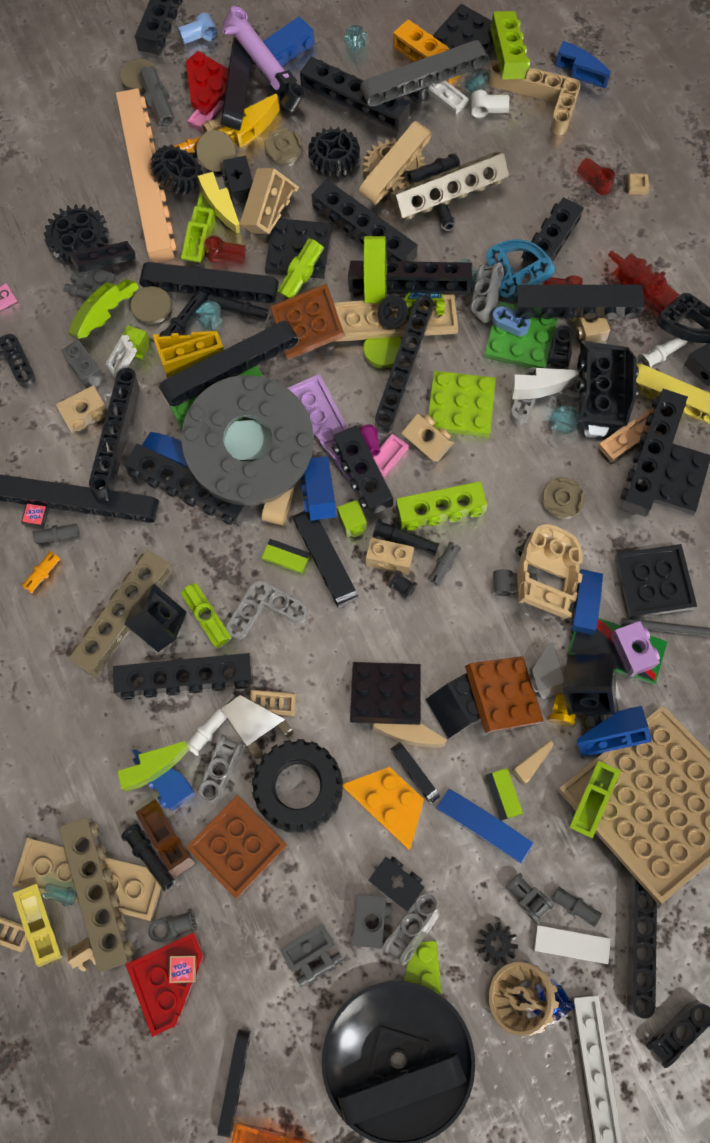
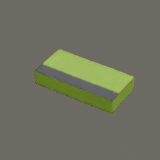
(286, 556)
(503, 794)

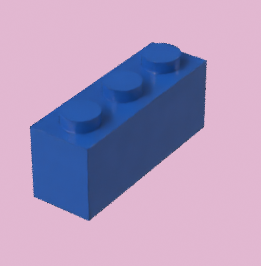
(290, 41)
(319, 489)

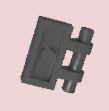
(90, 279)
(307, 948)

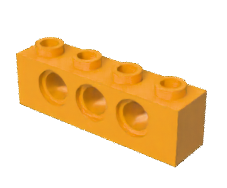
(417, 43)

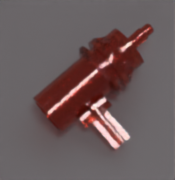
(635, 272)

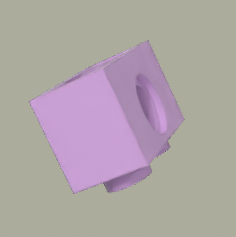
(633, 661)

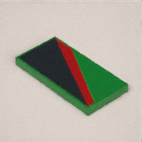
(602, 643)

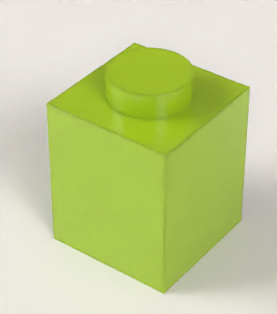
(352, 519)

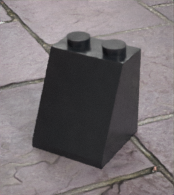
(590, 684)

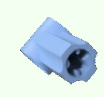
(202, 27)

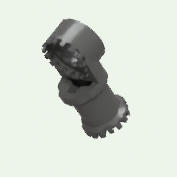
(174, 925)

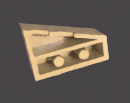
(266, 200)

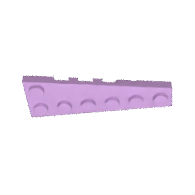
(323, 414)

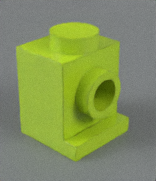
(140, 341)

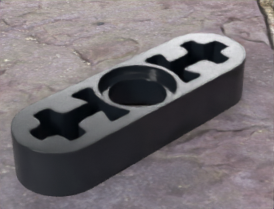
(415, 772)

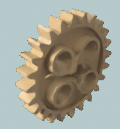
(378, 153)

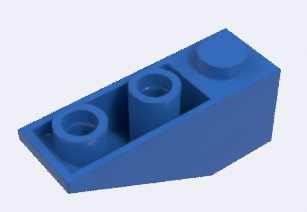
(172, 787)

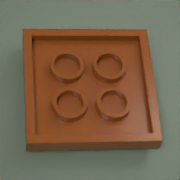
(312, 319)
(503, 694)
(236, 846)

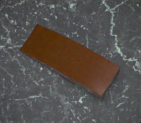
(165, 838)

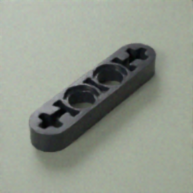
(234, 1083)

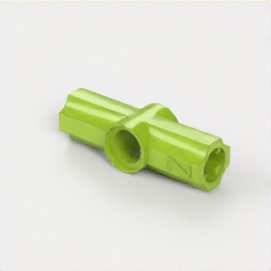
(300, 269)
(212, 626)

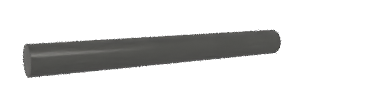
(669, 627)

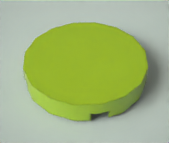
(381, 351)

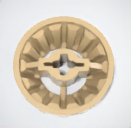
(506, 999)

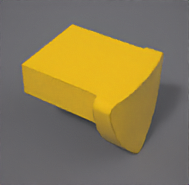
(559, 712)

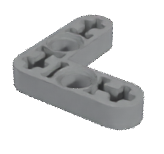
(566, 395)
(265, 601)

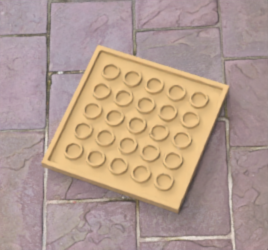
(657, 807)

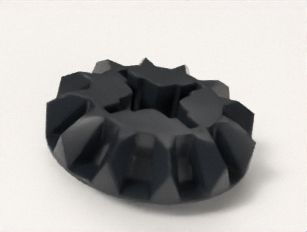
(384, 312)

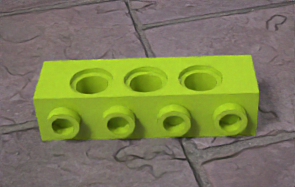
(509, 45)
(471, 493)

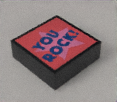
(35, 515)

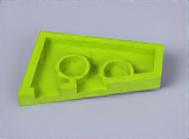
(424, 966)

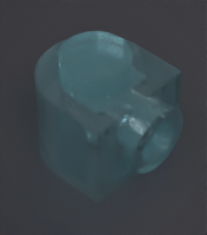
(210, 315)
(565, 420)

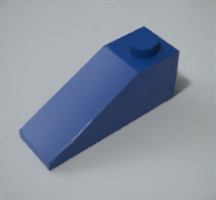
(616, 732)

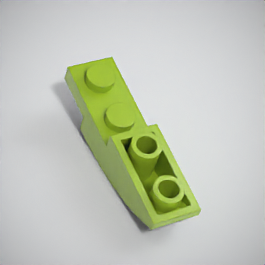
(95, 309)

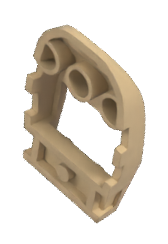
(558, 554)

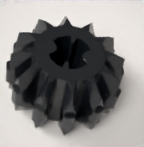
(491, 949)

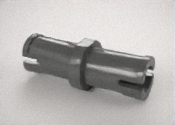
(56, 533)
(444, 563)
(576, 906)

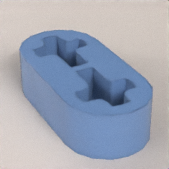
(510, 323)

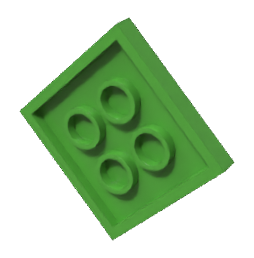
(526, 350)

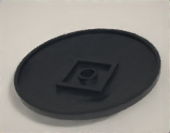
(391, 1020)

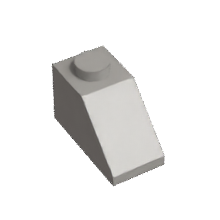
(548, 674)

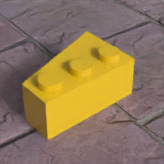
(186, 350)

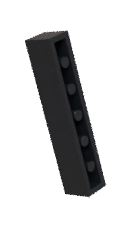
(578, 301)

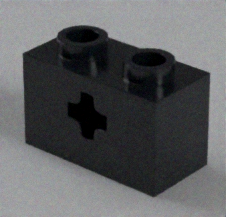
(238, 178)
(402, 896)

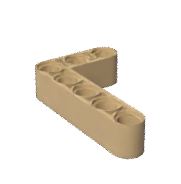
(543, 86)

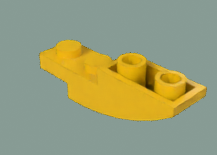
(255, 121)

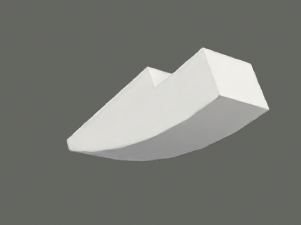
(542, 383)

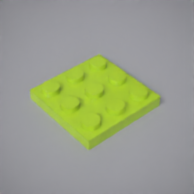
(462, 403)

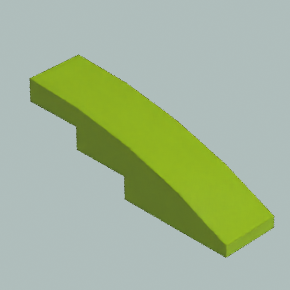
(198, 231)

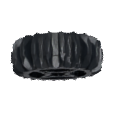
(335, 156)
(176, 170)

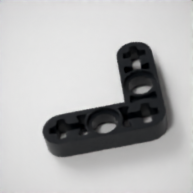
(10, 354)

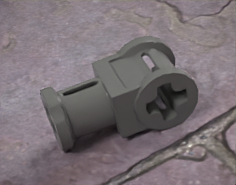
(531, 899)

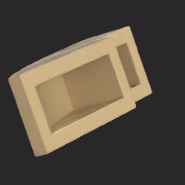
(411, 734)

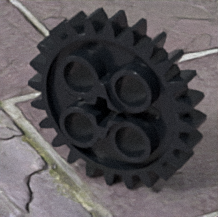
(75, 231)

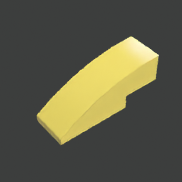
(219, 201)
(37, 925)

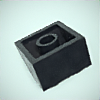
(156, 618)
(454, 706)

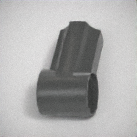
(506, 582)

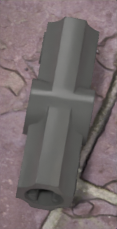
(156, 95)

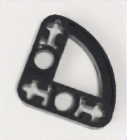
(694, 309)

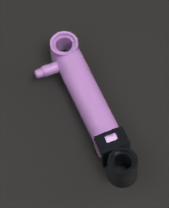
(281, 81)

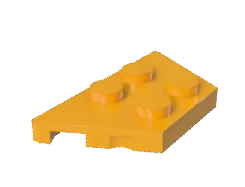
(389, 802)

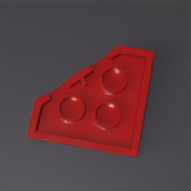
(206, 82)
(150, 975)

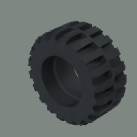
(265, 786)

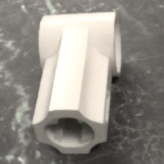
(483, 103)

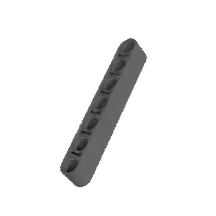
(424, 73)

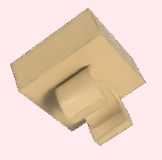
(80, 953)

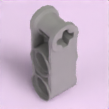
(487, 291)
(225, 757)
(410, 941)

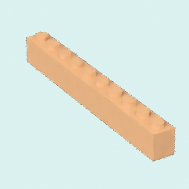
(148, 192)

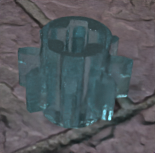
(355, 37)

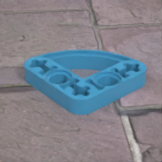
(510, 279)

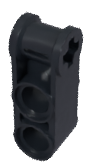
(667, 1036)

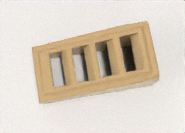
(253, 694)
(528, 767)
(17, 926)

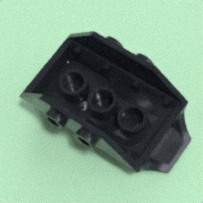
(605, 387)

